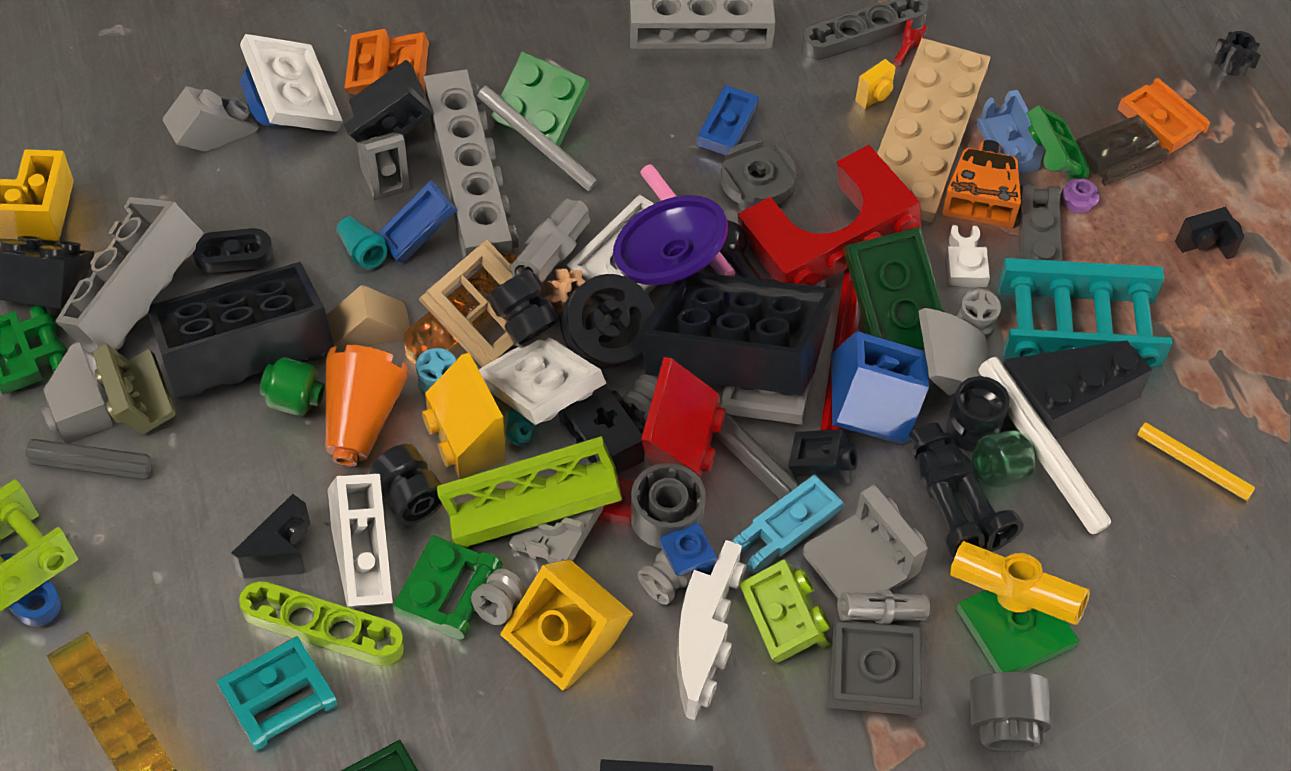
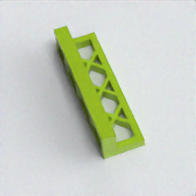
(534, 497)

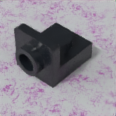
(1211, 228)
(823, 454)

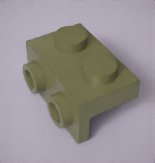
(134, 389)

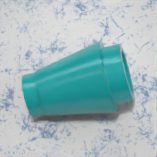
(362, 243)

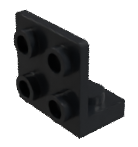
(389, 105)

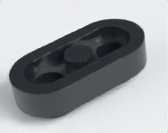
(233, 250)

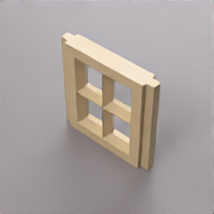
(453, 320)

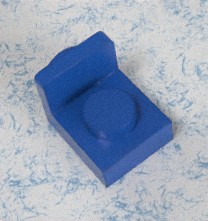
(688, 551)

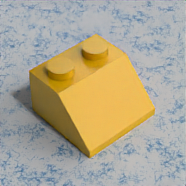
(465, 419)
(565, 622)

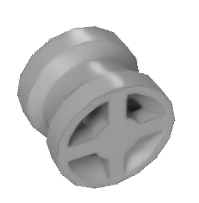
(985, 306)
(661, 580)
(498, 597)

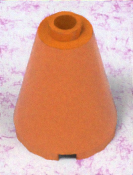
(359, 398)

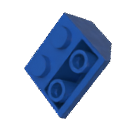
(878, 387)

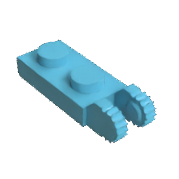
(789, 522)

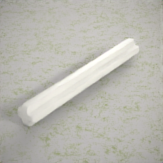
(1048, 450)

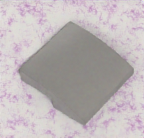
(951, 348)

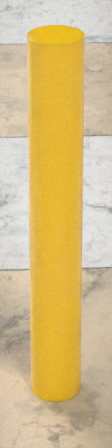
(1196, 461)

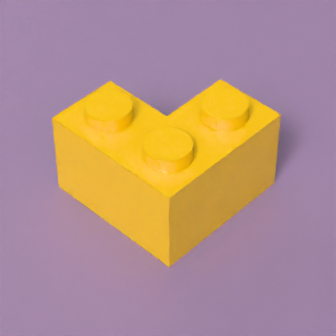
(38, 197)

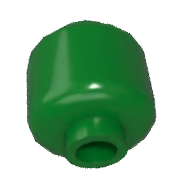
(291, 386)

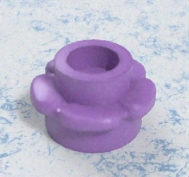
(1080, 195)

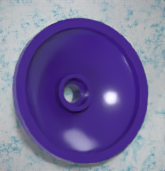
(670, 240)

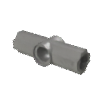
(552, 240)

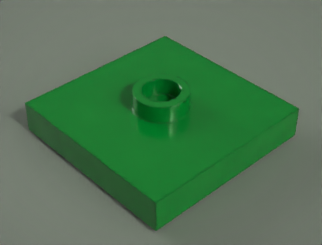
(1012, 638)

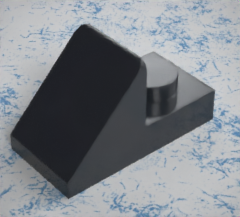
(269, 546)

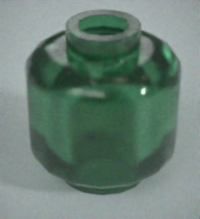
(1004, 459)

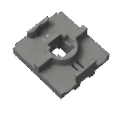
(556, 540)

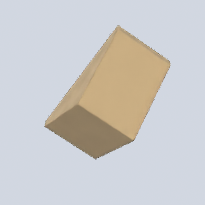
(368, 319)

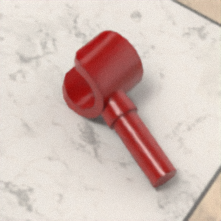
(911, 39)

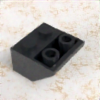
(41, 272)

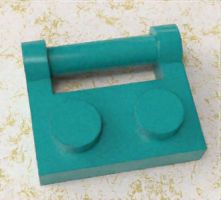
(270, 681)

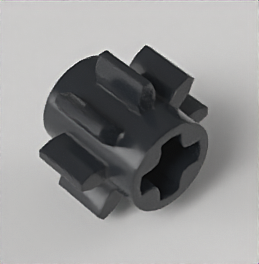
(1237, 53)

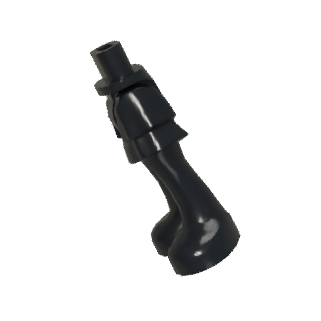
(949, 471)

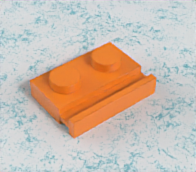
(1165, 114)

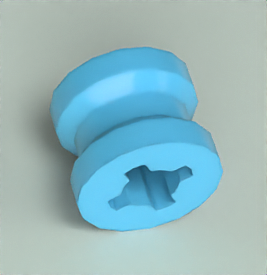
(431, 362)

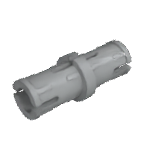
(883, 607)

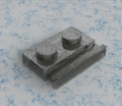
(1122, 149)

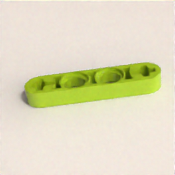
(318, 629)

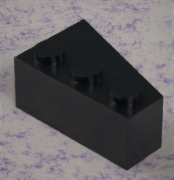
(1080, 383)

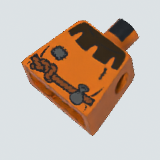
(984, 187)

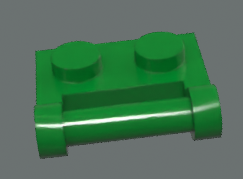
(1059, 143)
(435, 581)

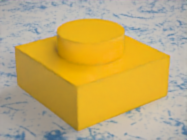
(875, 84)

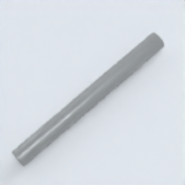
(537, 138)

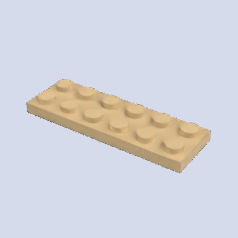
(932, 119)

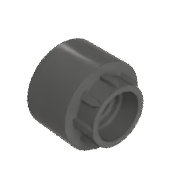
(669, 487)
(1010, 710)

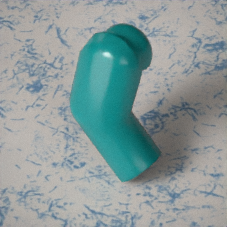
(518, 428)

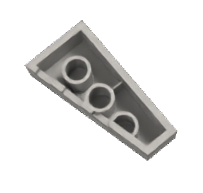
(129, 272)

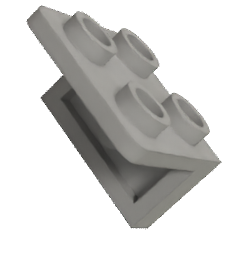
(868, 549)

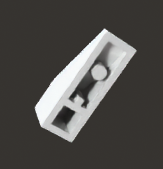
(360, 539)

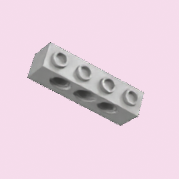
(701, 24)

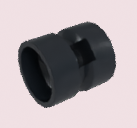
(522, 307)
(977, 411)
(407, 483)

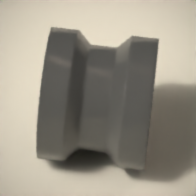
(639, 400)

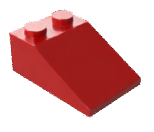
(682, 420)

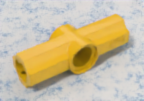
(1020, 583)

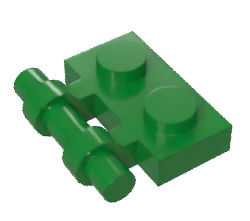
(19, 362)

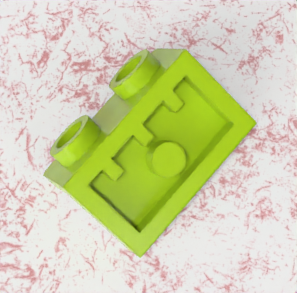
(785, 610)

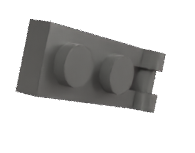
(1040, 227)

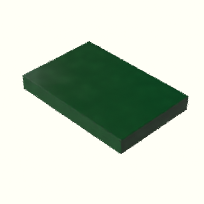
(893, 284)

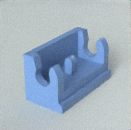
(1009, 128)

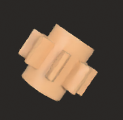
(558, 287)

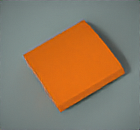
(376, 54)

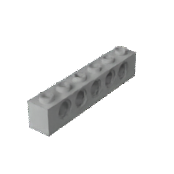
(467, 163)

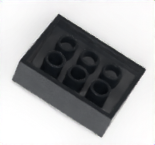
(239, 329)
(740, 331)

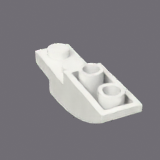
(703, 630)

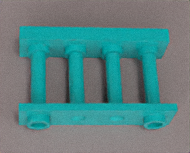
(1082, 281)

